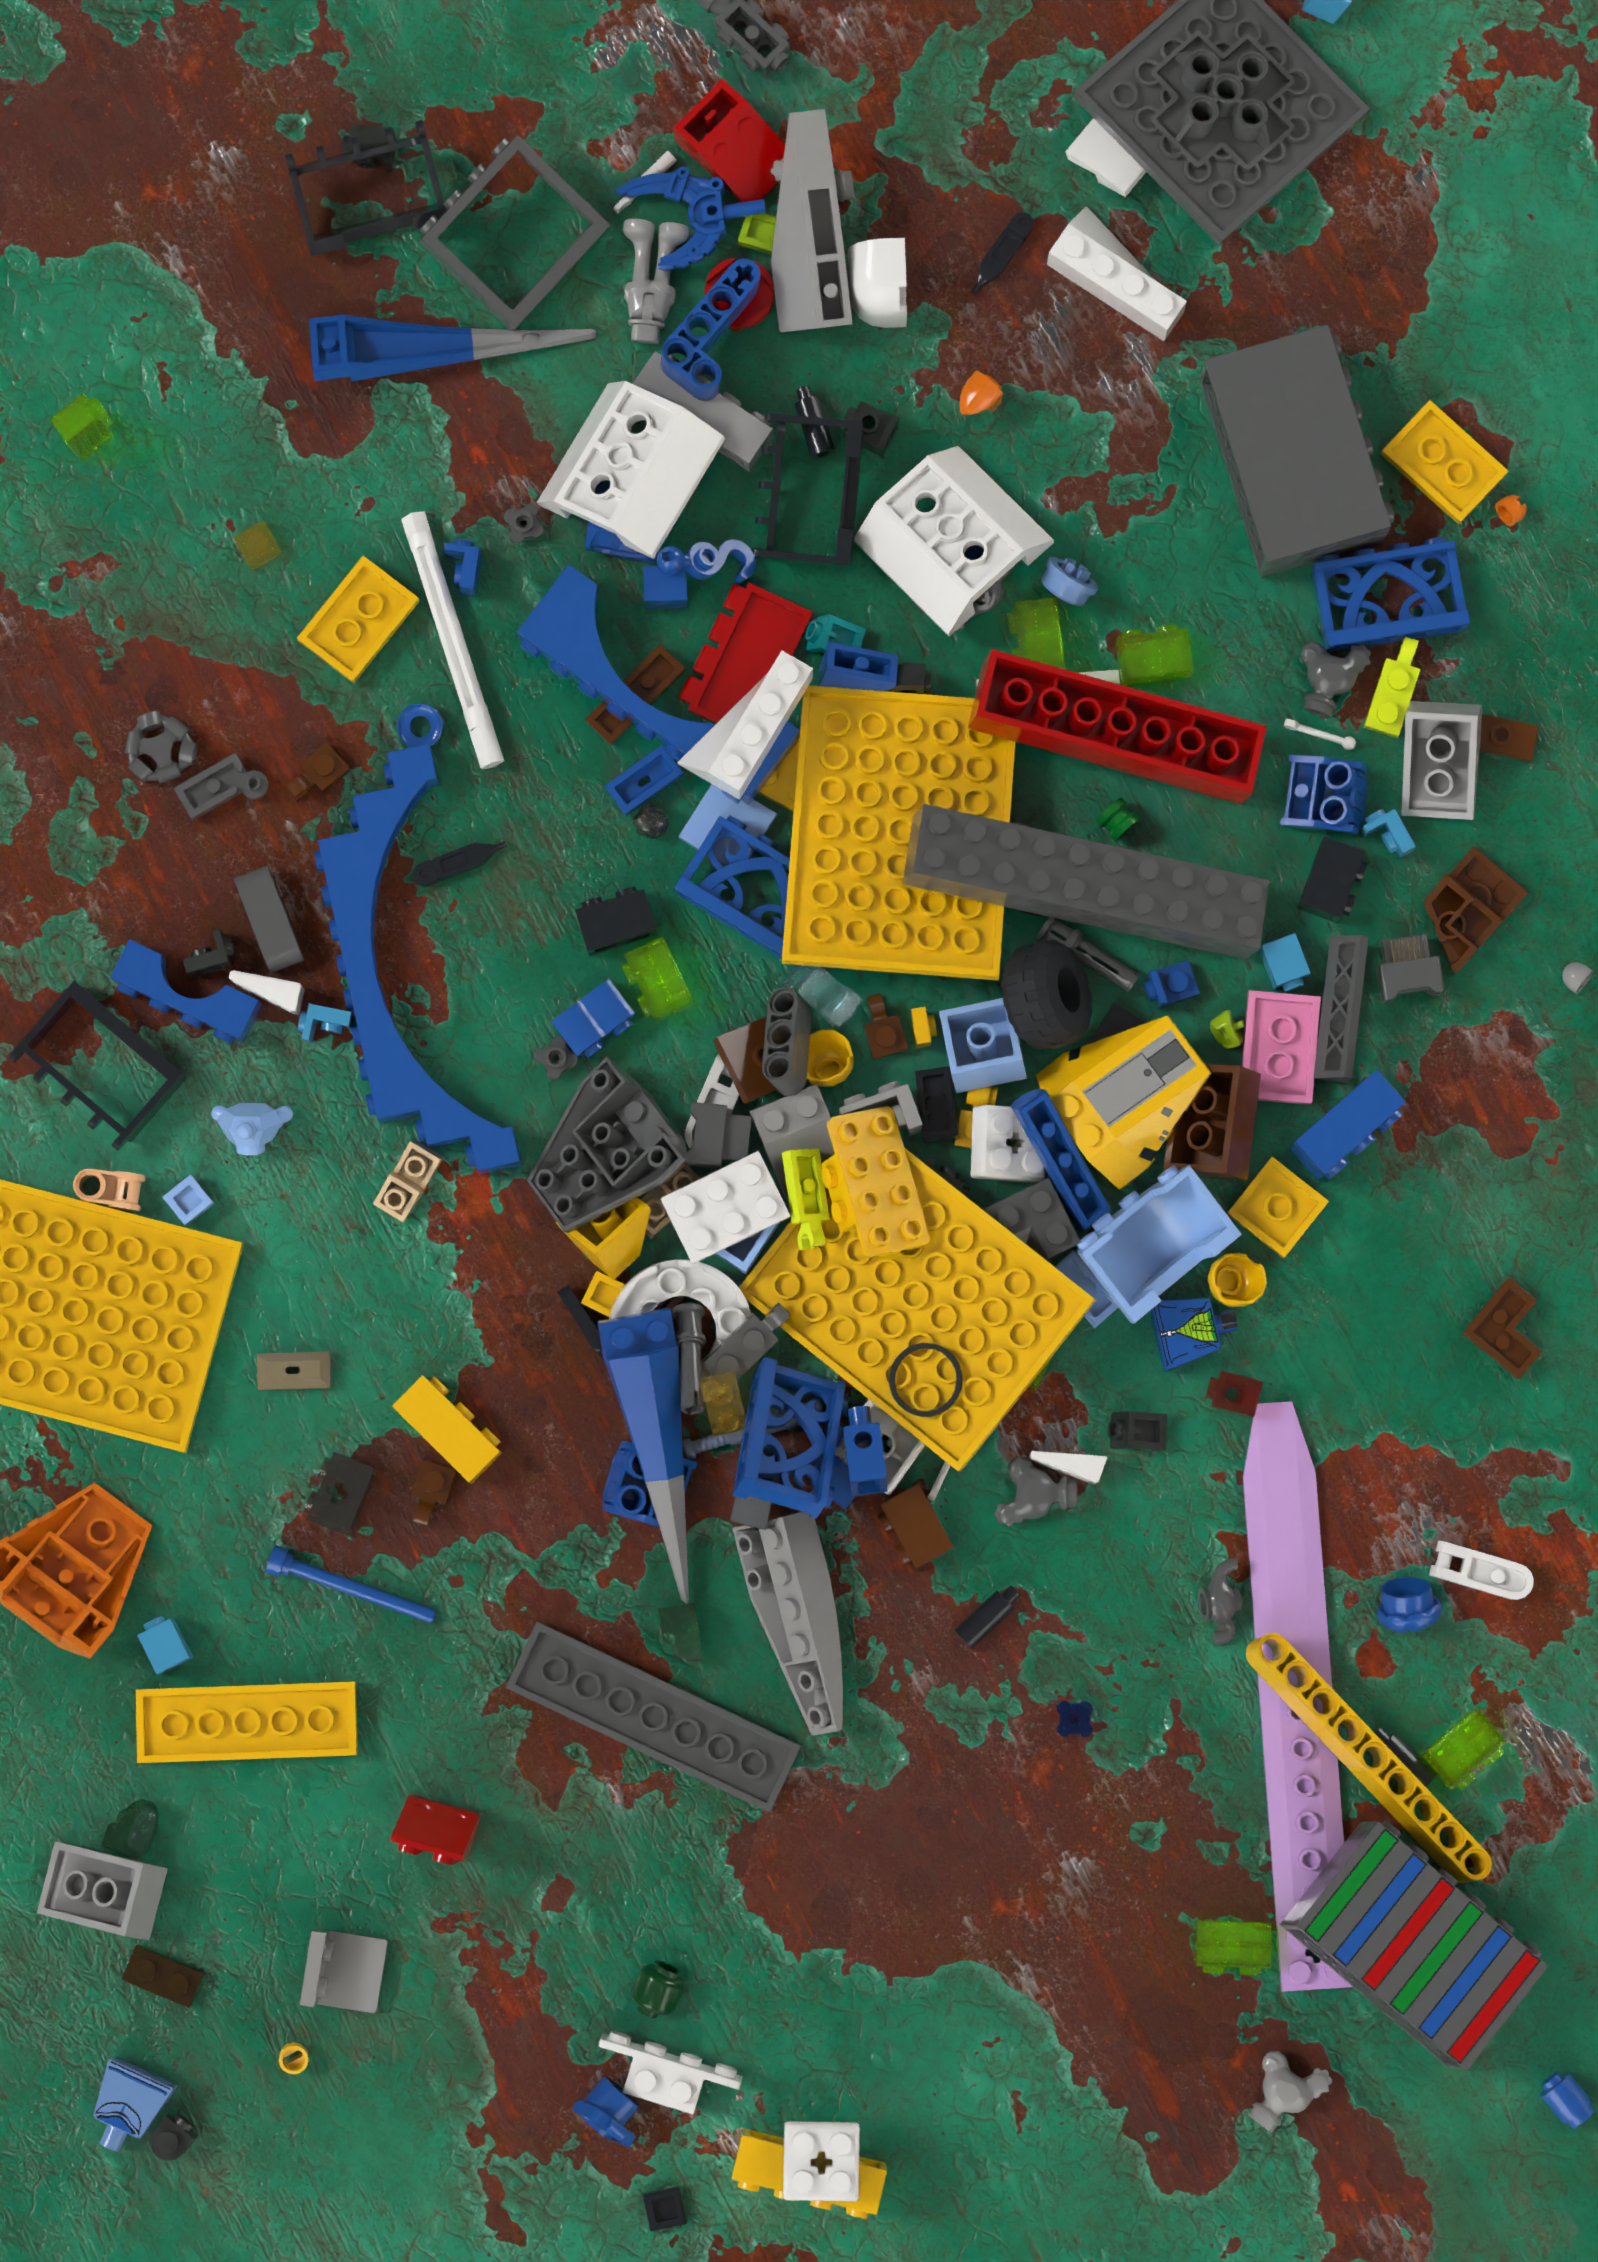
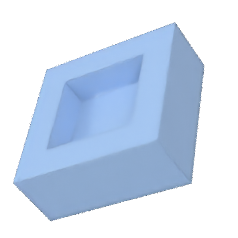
(188, 1200)

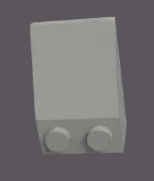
(1441, 759)
(793, 1125)
(102, 1891)

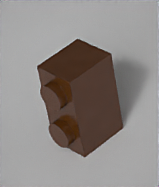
(915, 1527)

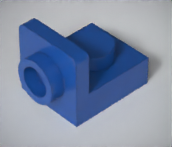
(467, 572)
(1171, 985)

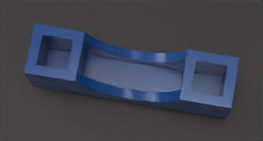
(144, 973)

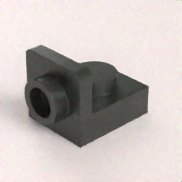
(206, 961)
(1138, 1430)

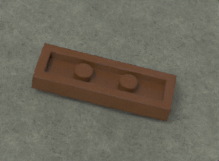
(648, 682)

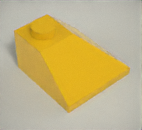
(614, 1238)

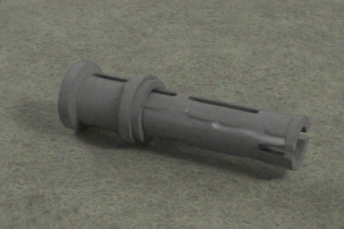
(1124, 978)
(689, 1343)

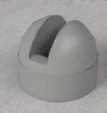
(1576, 976)

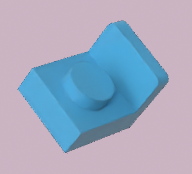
(1395, 837)
(330, 1019)

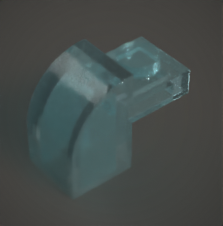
(823, 994)

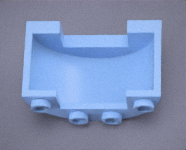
(1156, 1240)

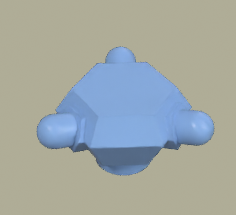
(251, 1125)

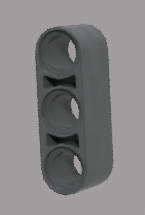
(269, 919)
(790, 1026)

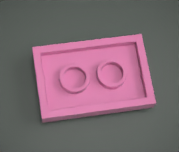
(1282, 1044)

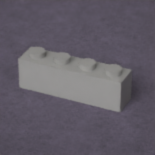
(742, 431)

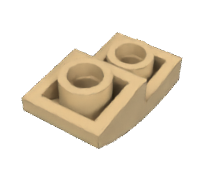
(408, 1180)
(658, 1216)

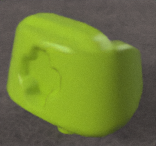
(1226, 1030)

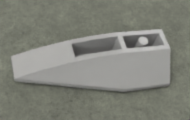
(808, 233)
(798, 1612)

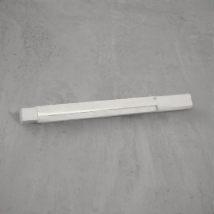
(452, 640)

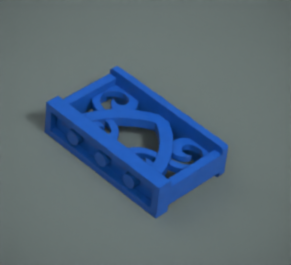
(1354, 630)
(707, 894)
(756, 1465)

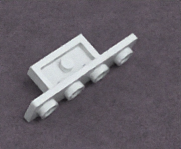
(664, 2076)

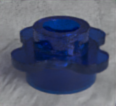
(1080, 1727)

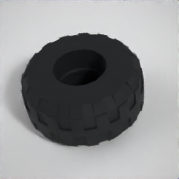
(1046, 994)

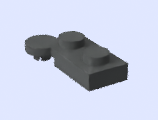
(220, 785)

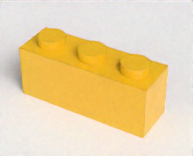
(448, 1428)

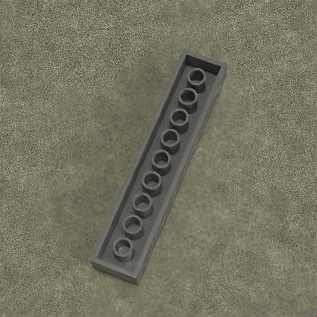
(1085, 882)

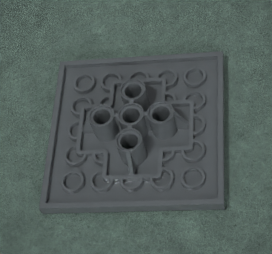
(1221, 166)

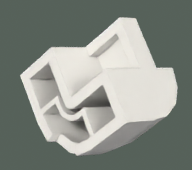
(878, 281)

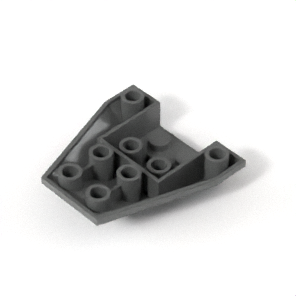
(605, 1149)

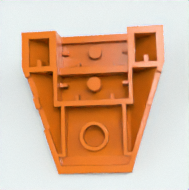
(73, 1569)

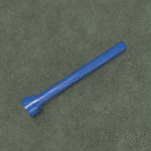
(284, 1563)

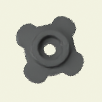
(518, 532)
(554, 1068)

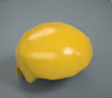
(829, 1058)
(1236, 1280)

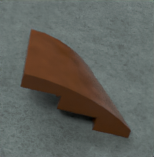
(1471, 905)

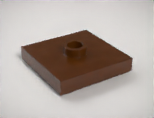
(743, 1058)

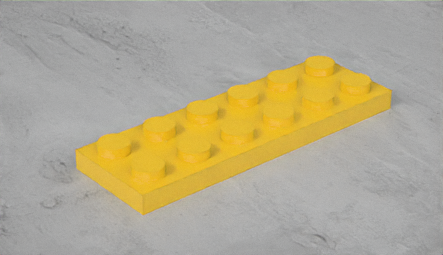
(246, 1722)

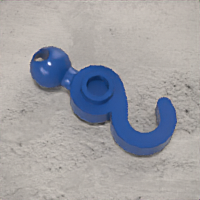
(705, 560)

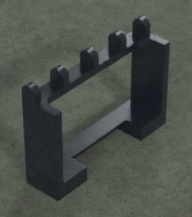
(337, 238)
(849, 497)
(122, 1031)

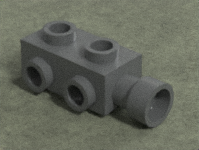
(756, 37)

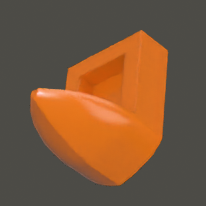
(980, 394)

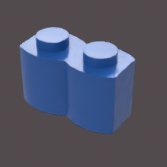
(594, 1019)

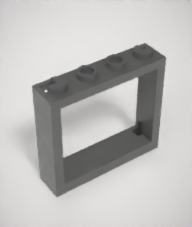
(458, 201)

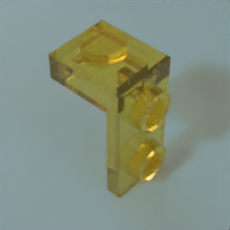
(723, 1403)

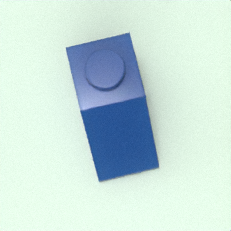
(857, 668)

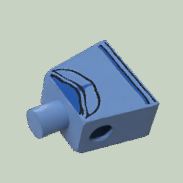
(129, 2101)

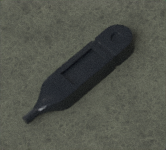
(1004, 249)
(454, 863)
(581, 1318)

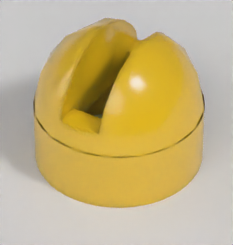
(296, 2064)

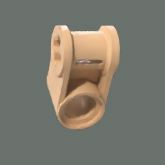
(112, 1189)

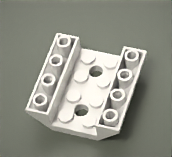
(648, 471)
(928, 548)

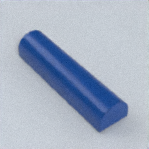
(1060, 1157)

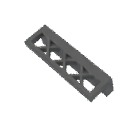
(1341, 1008)

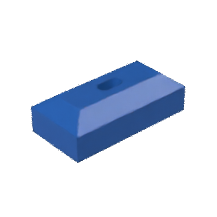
(656, 766)

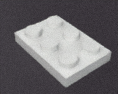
(725, 1207)

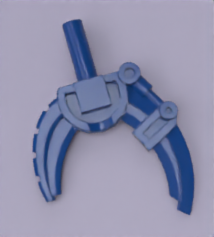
(705, 211)

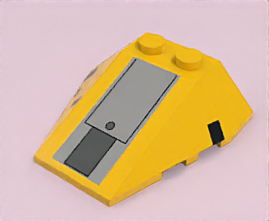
(1125, 1095)

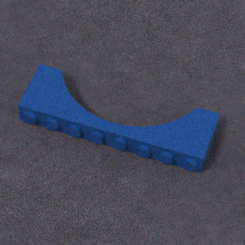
(567, 636)

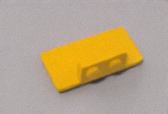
(873, 1183)

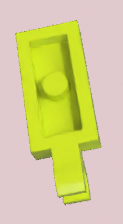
(1393, 692)
(806, 1195)

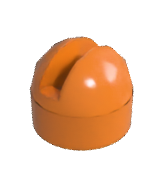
(1510, 509)

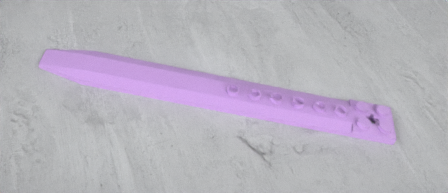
(1292, 1603)

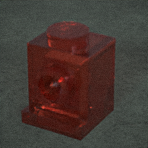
(1247, 1389)

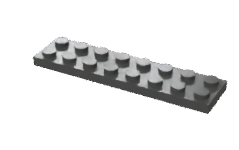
(653, 1716)

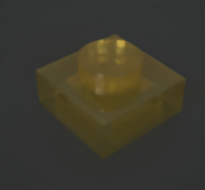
(257, 545)

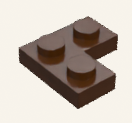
(1495, 1329)

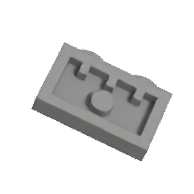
(889, 1094)
(343, 1971)

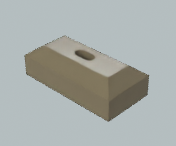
(313, 1374)

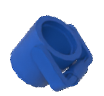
(608, 2111)

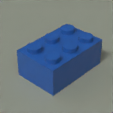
(1348, 1127)

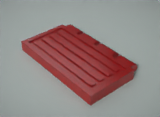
(746, 649)

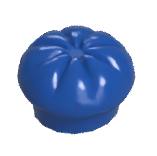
(1408, 1605)

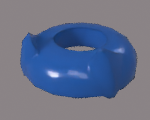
(405, 721)

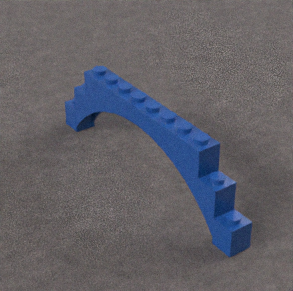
(353, 876)

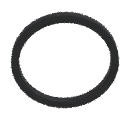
(901, 1356)

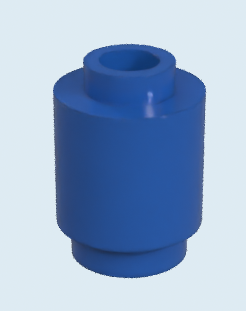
(1567, 2099)

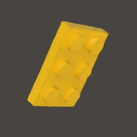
(1444, 462)
(358, 619)

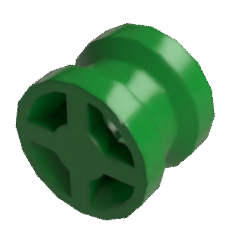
(1118, 819)

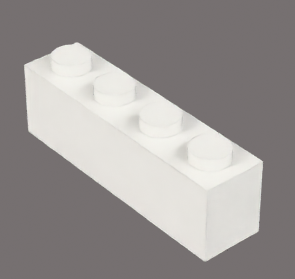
(1107, 270)
(743, 737)

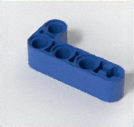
(716, 323)

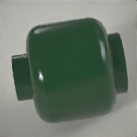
(658, 1989)

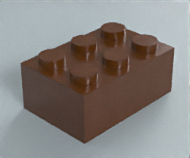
(1217, 1126)

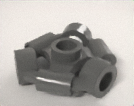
(159, 747)

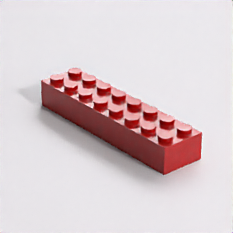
(1117, 727)

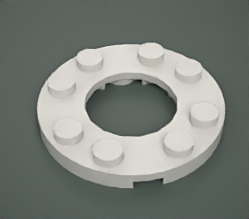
(682, 1278)

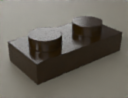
(163, 1976)

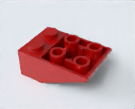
(731, 142)
(436, 1829)

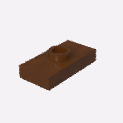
(1507, 738)

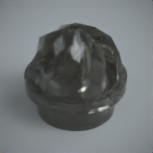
(650, 821)

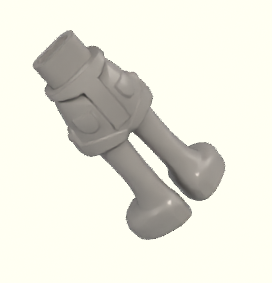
(649, 299)

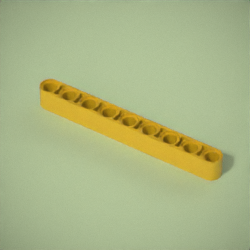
(1384, 1765)

